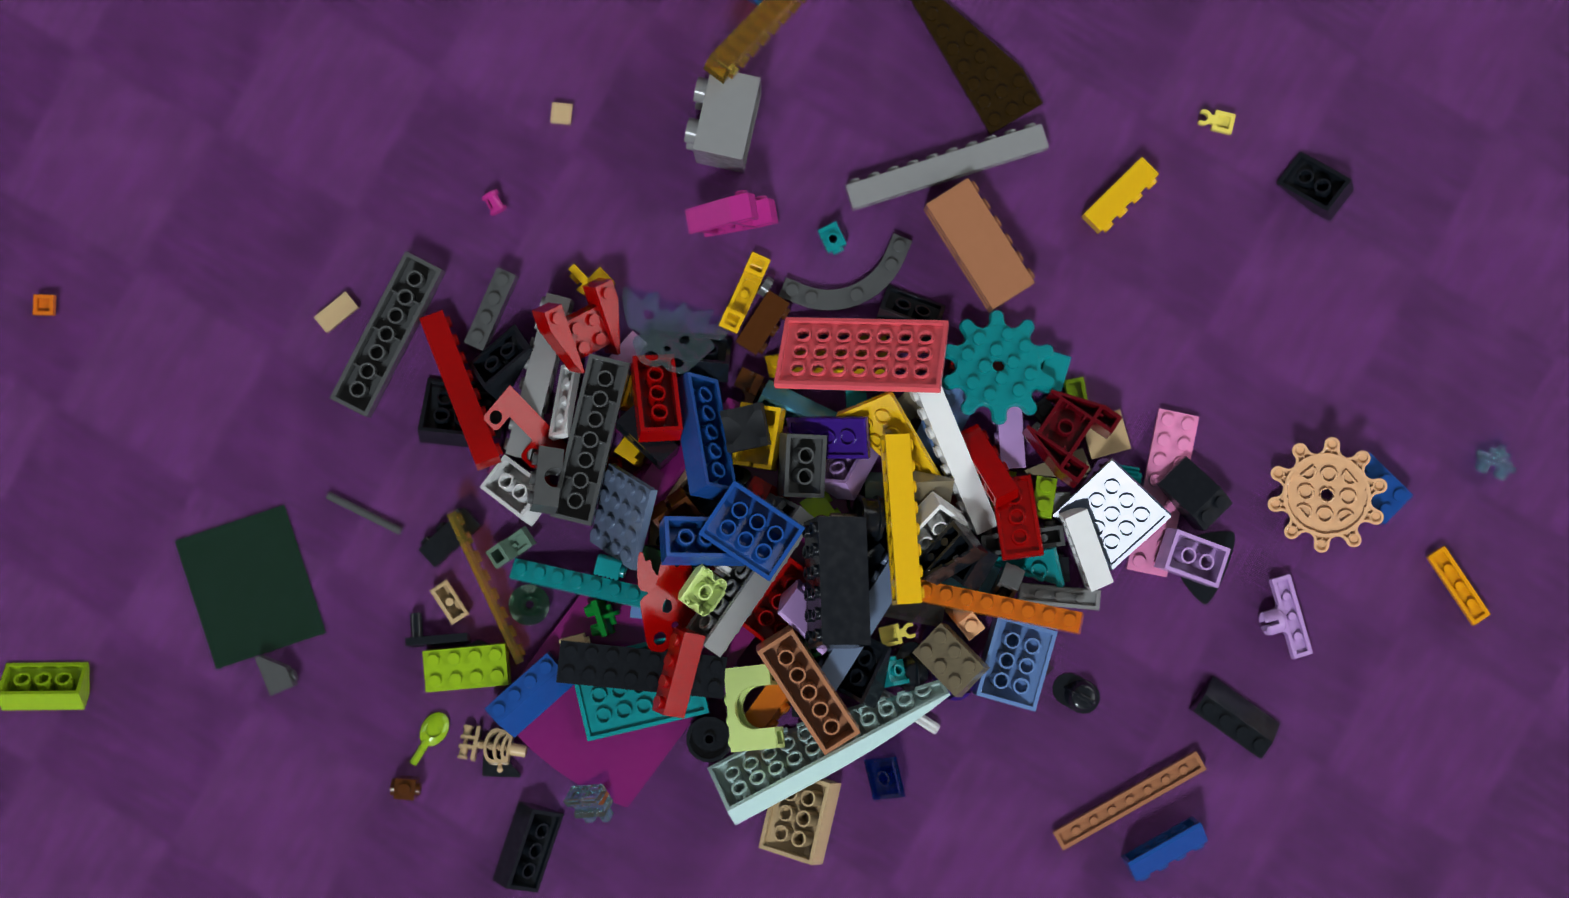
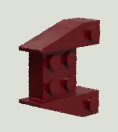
(1065, 430)

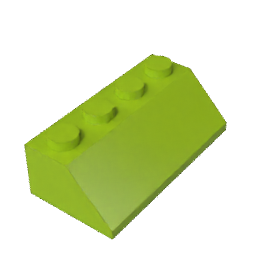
(45, 686)

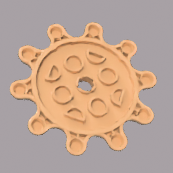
(1320, 516)

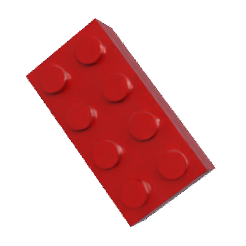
(656, 401)

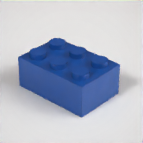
(1395, 495)

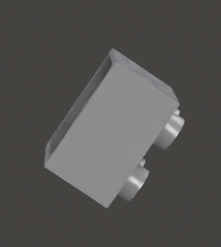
(725, 122)

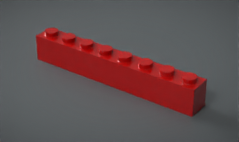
(460, 390)

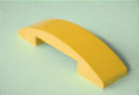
(745, 293)

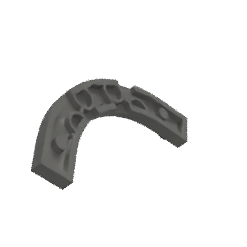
(855, 294)

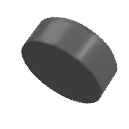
(766, 285)

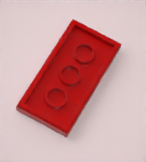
(1019, 524)

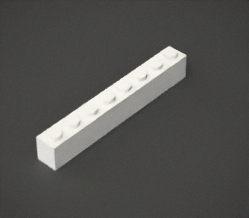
(955, 460)

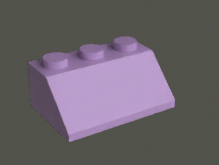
(846, 476)
(793, 607)

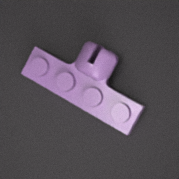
(1286, 617)

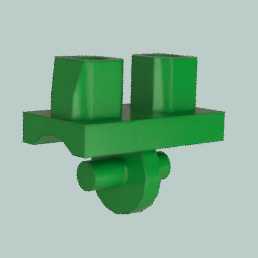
(604, 615)

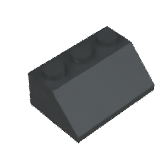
(802, 465)

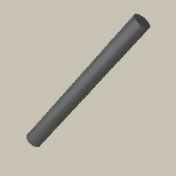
(364, 513)

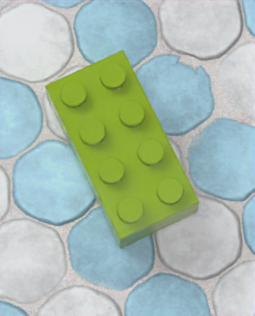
(466, 667)

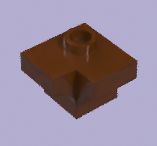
(750, 384)

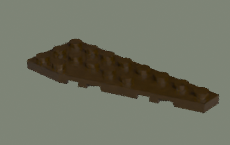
(985, 73)

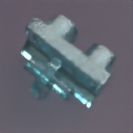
(1503, 466)

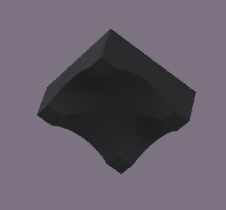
(745, 427)

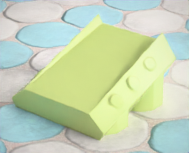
(702, 590)

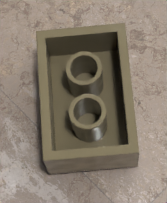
(951, 660)

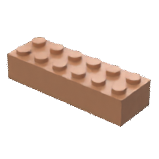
(807, 689)

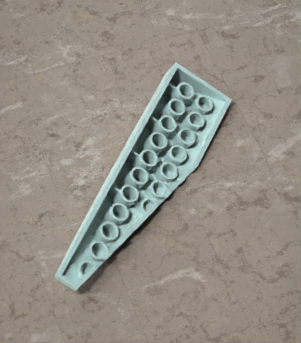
(764, 777)

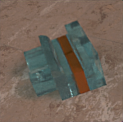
(590, 802)

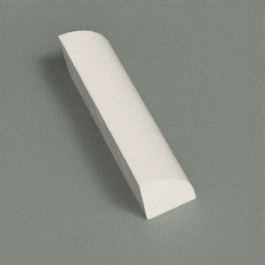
(1086, 548)

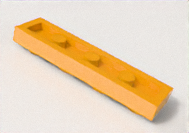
(1458, 585)

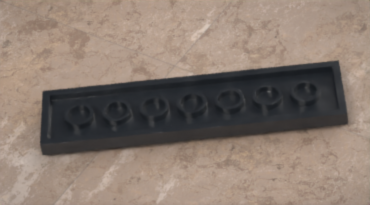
(632, 668)

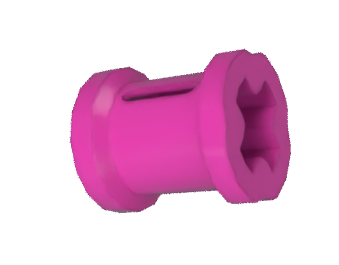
(494, 202)

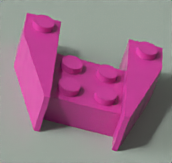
(732, 214)

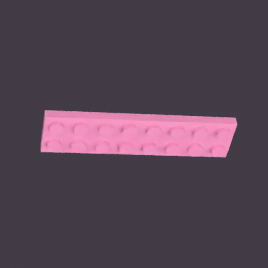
(1170, 442)

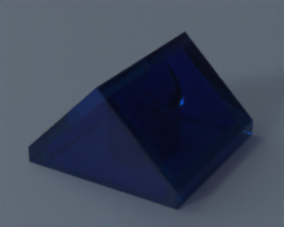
(884, 777)

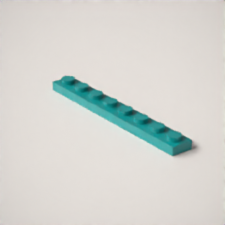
(577, 583)

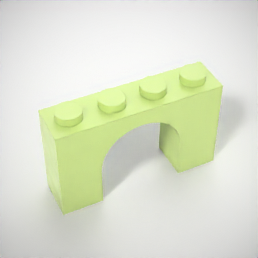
(742, 733)

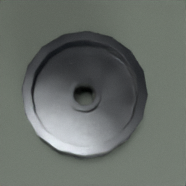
(698, 734)

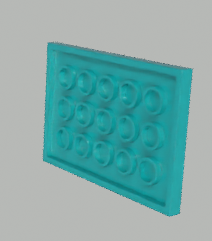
(619, 711)

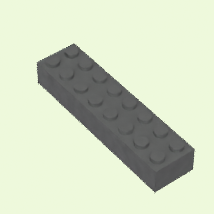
(387, 335)
(591, 438)

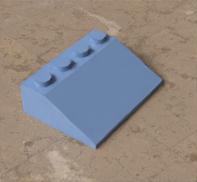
(1017, 663)

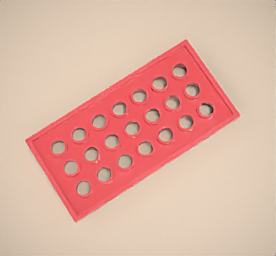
(850, 362)

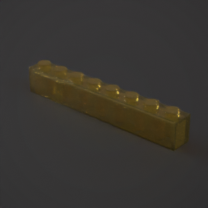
(748, 37)

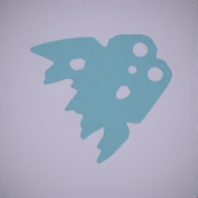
(667, 329)

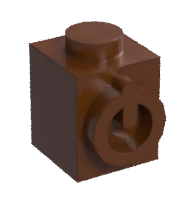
(405, 787)

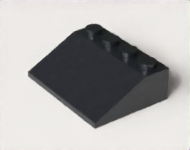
(439, 421)

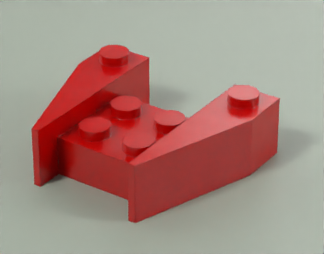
(585, 329)

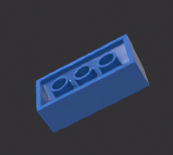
(528, 696)
(1165, 848)

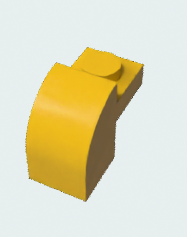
(578, 276)

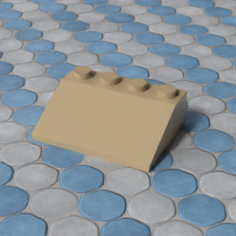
(802, 823)

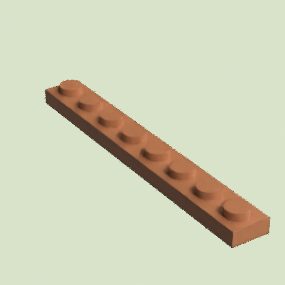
(1129, 800)

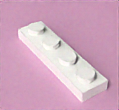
(564, 404)

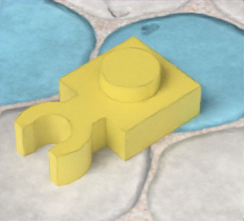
(1220, 122)
(892, 634)

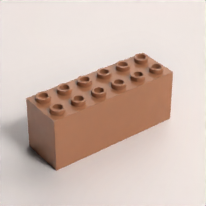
(979, 244)

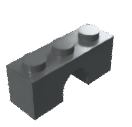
(543, 496)

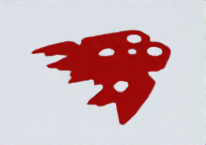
(659, 588)

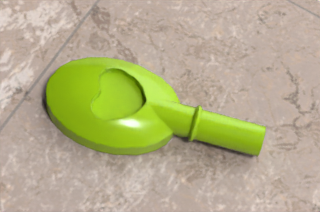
(431, 733)

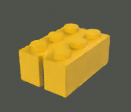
(765, 456)

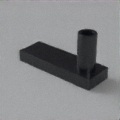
(418, 640)

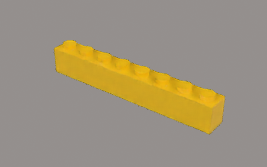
(901, 519)

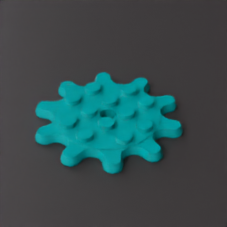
(994, 388)

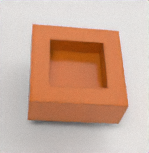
(44, 305)

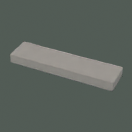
(1060, 597)

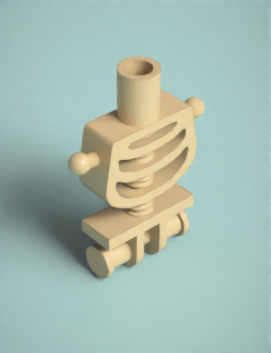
(510, 749)

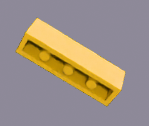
(1119, 195)

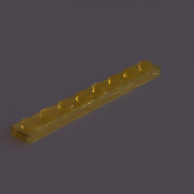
(483, 578)

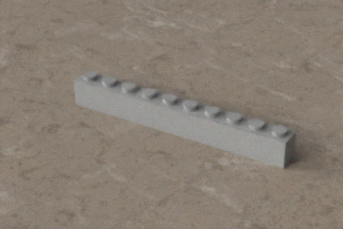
(946, 167)

